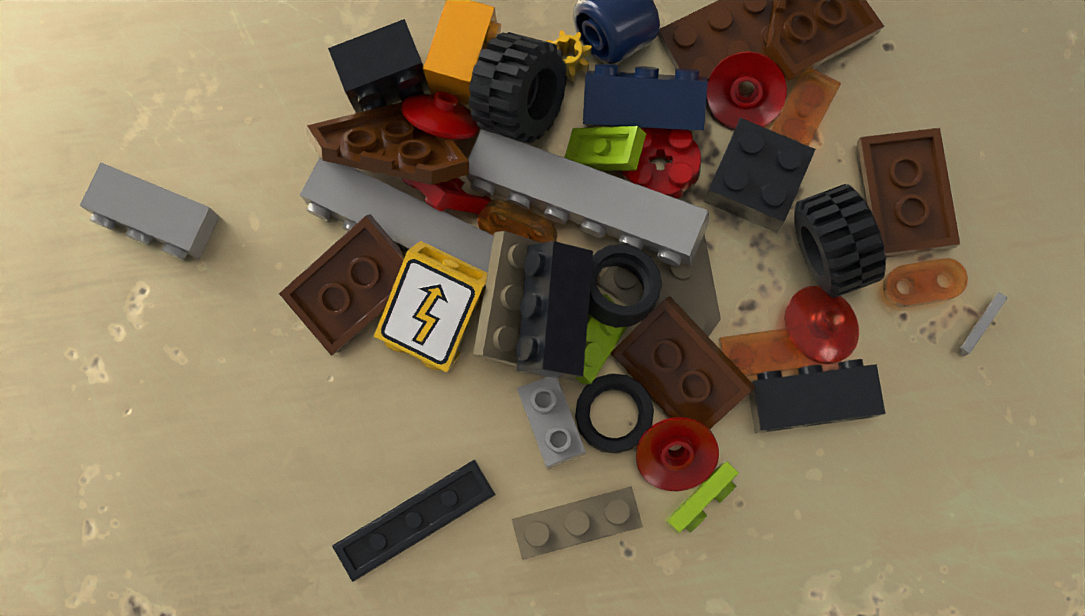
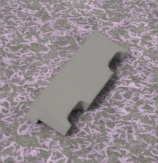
(982, 324)

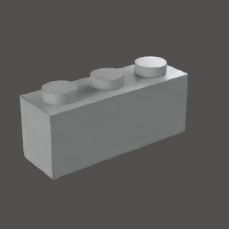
(149, 212)

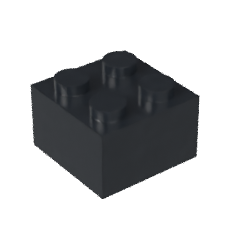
(380, 67)
(759, 175)

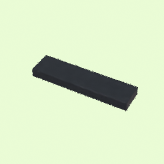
(413, 520)

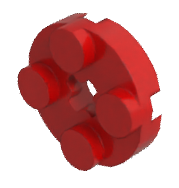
(677, 176)

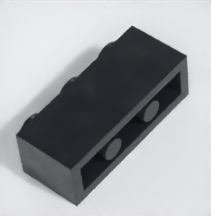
(554, 310)
(816, 396)

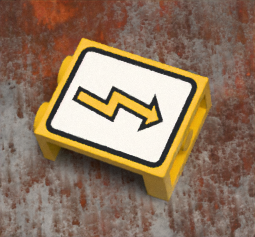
(431, 306)

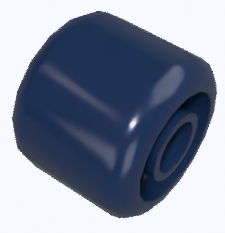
(616, 27)

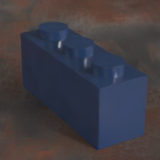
(645, 98)

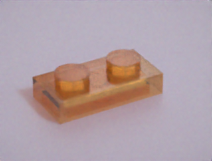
(806, 106)
(762, 352)

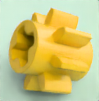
(573, 44)

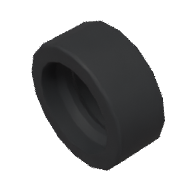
(641, 266)
(606, 383)

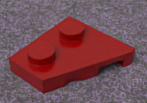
(450, 196)

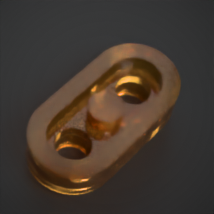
(518, 221)
(923, 282)

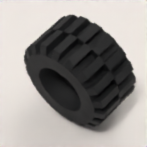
(517, 87)
(840, 240)

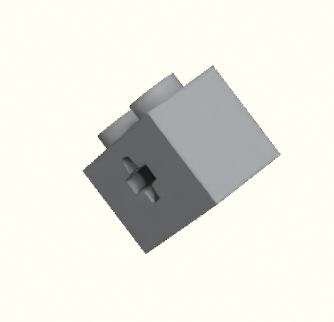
(551, 421)

